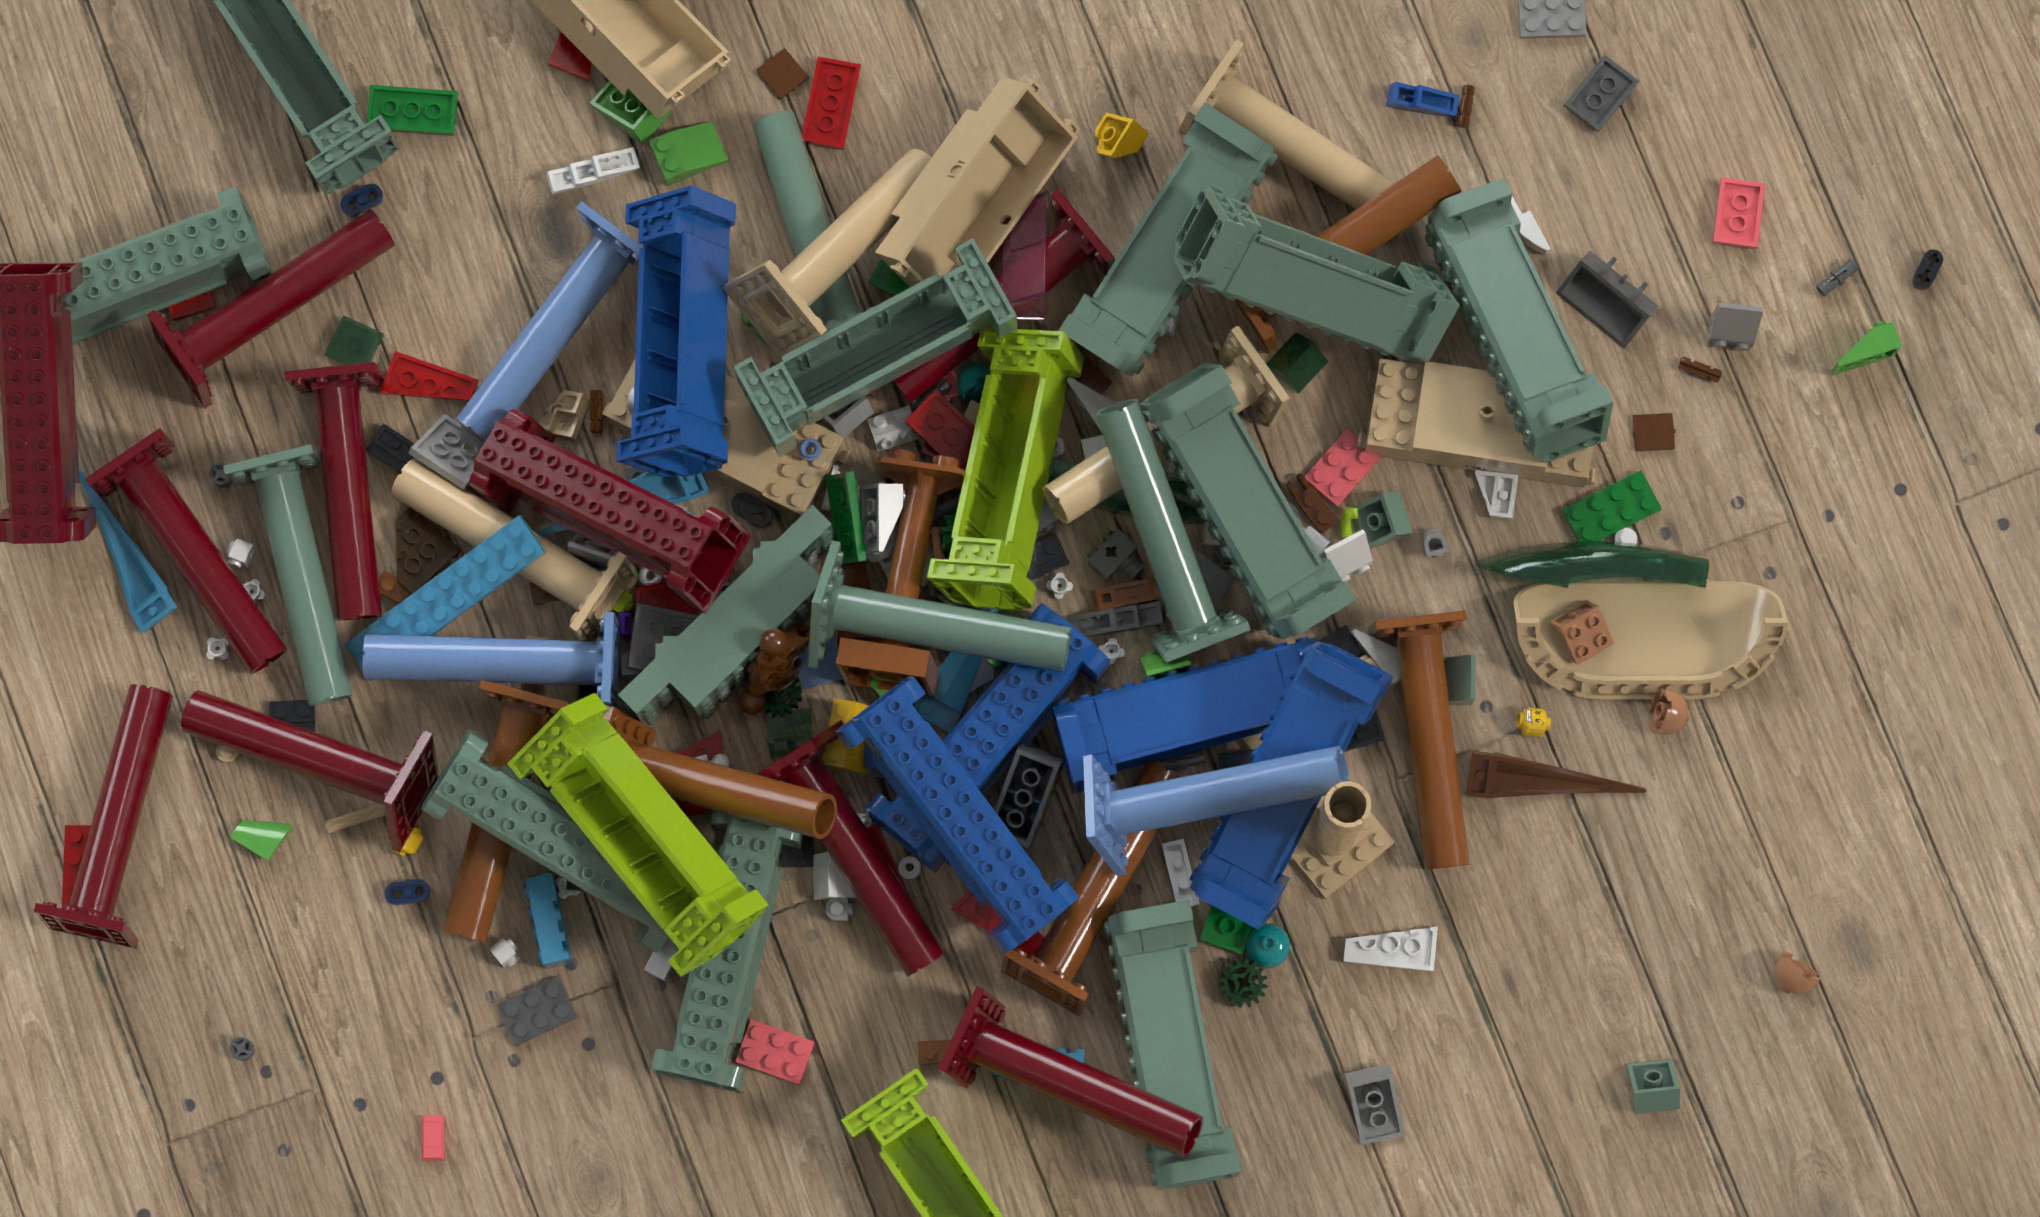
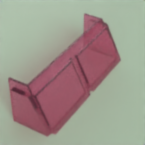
(1025, 261)

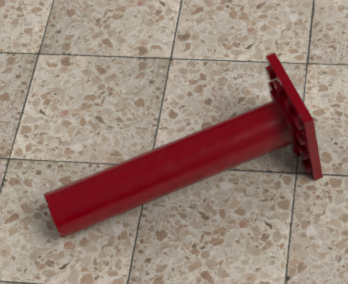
(1065, 252)
(269, 300)
(346, 482)
(190, 549)
(321, 758)
(114, 824)
(861, 858)
(1062, 1078)

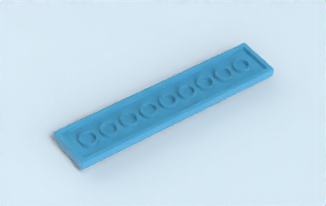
(458, 586)

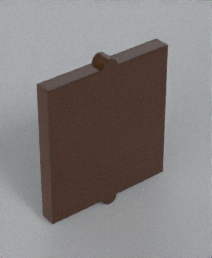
(782, 73)
(1654, 432)

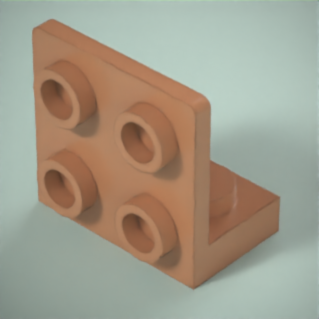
(1583, 631)

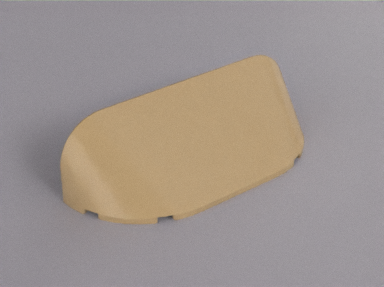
(1660, 634)

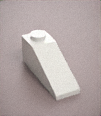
(1382, 653)

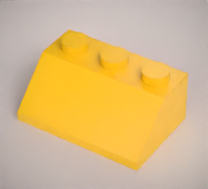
(836, 754)

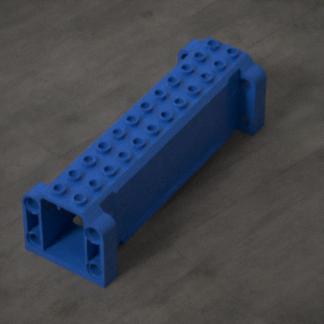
(680, 333)
(1175, 712)
(994, 728)
(957, 816)
(1253, 847)

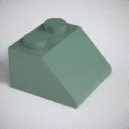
(1383, 519)
(1461, 679)
(1653, 1086)

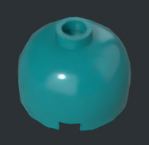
(971, 381)
(1268, 946)

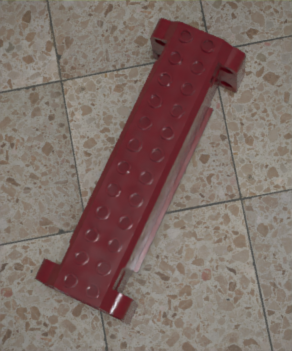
(39, 405)
(650, 531)

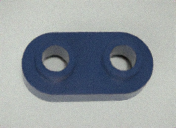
(361, 199)
(408, 892)

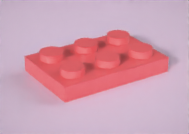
(1738, 213)
(1341, 468)
(775, 1052)

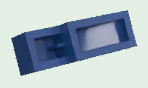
(1422, 99)

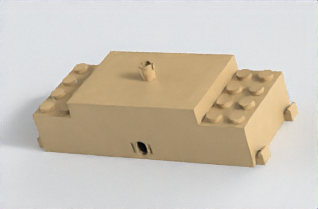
(642, 46)
(976, 180)
(1455, 421)
(753, 464)

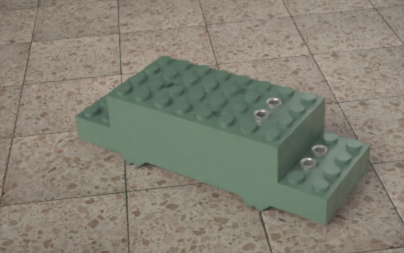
(720, 645)

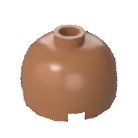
(1669, 712)
(1794, 975)

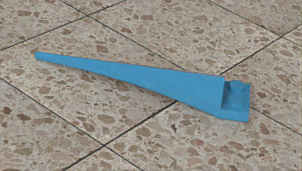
(673, 489)
(141, 584)
(952, 691)

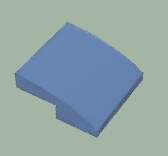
(825, 673)

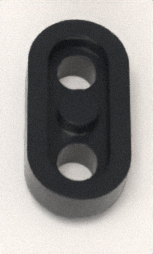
(752, 510)

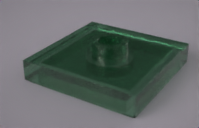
(353, 342)

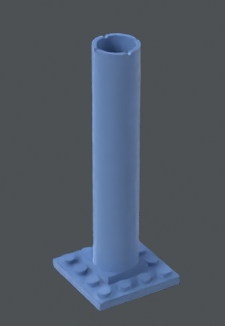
(552, 324)
(499, 660)
(1200, 796)

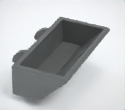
(1607, 298)

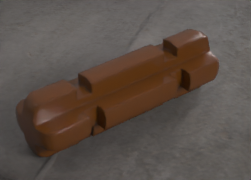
(1465, 106)
(1700, 369)
(596, 411)

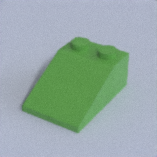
(627, 112)
(688, 152)
(1876, 345)
(1154, 665)

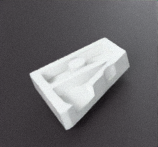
(1498, 492)

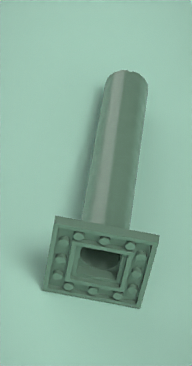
(801, 205)
(1164, 537)
(298, 567)
(928, 623)

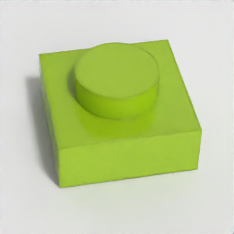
(625, 603)

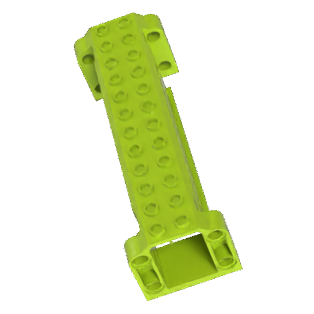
(1007, 469)
(640, 832)
(920, 1152)

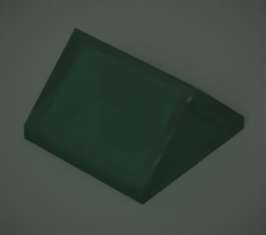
(1297, 362)

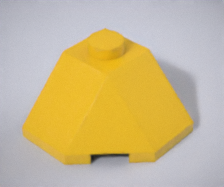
(1119, 136)

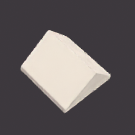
(828, 880)

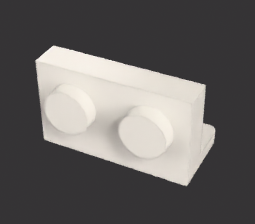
(890, 429)

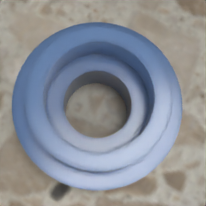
(809, 443)

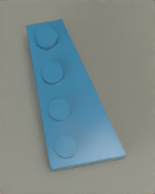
(548, 921)

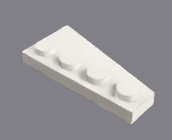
(1403, 949)

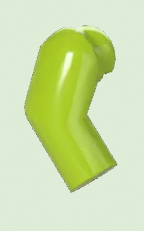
(1345, 522)

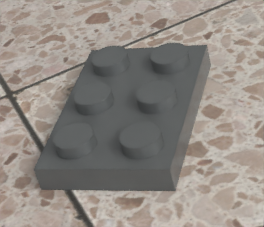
(1601, 93)
(537, 1011)

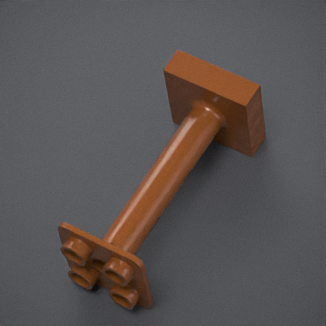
(888, 658)

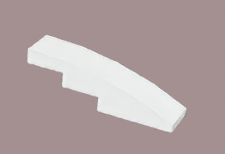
(592, 171)

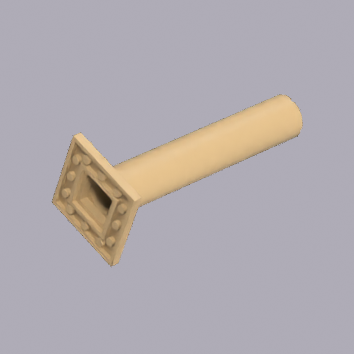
(1293, 139)
(780, 301)
(1096, 476)
(555, 571)
(1340, 838)

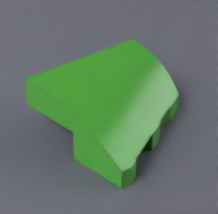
(261, 836)

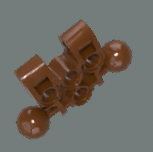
(774, 665)

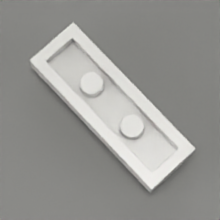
(1179, 871)

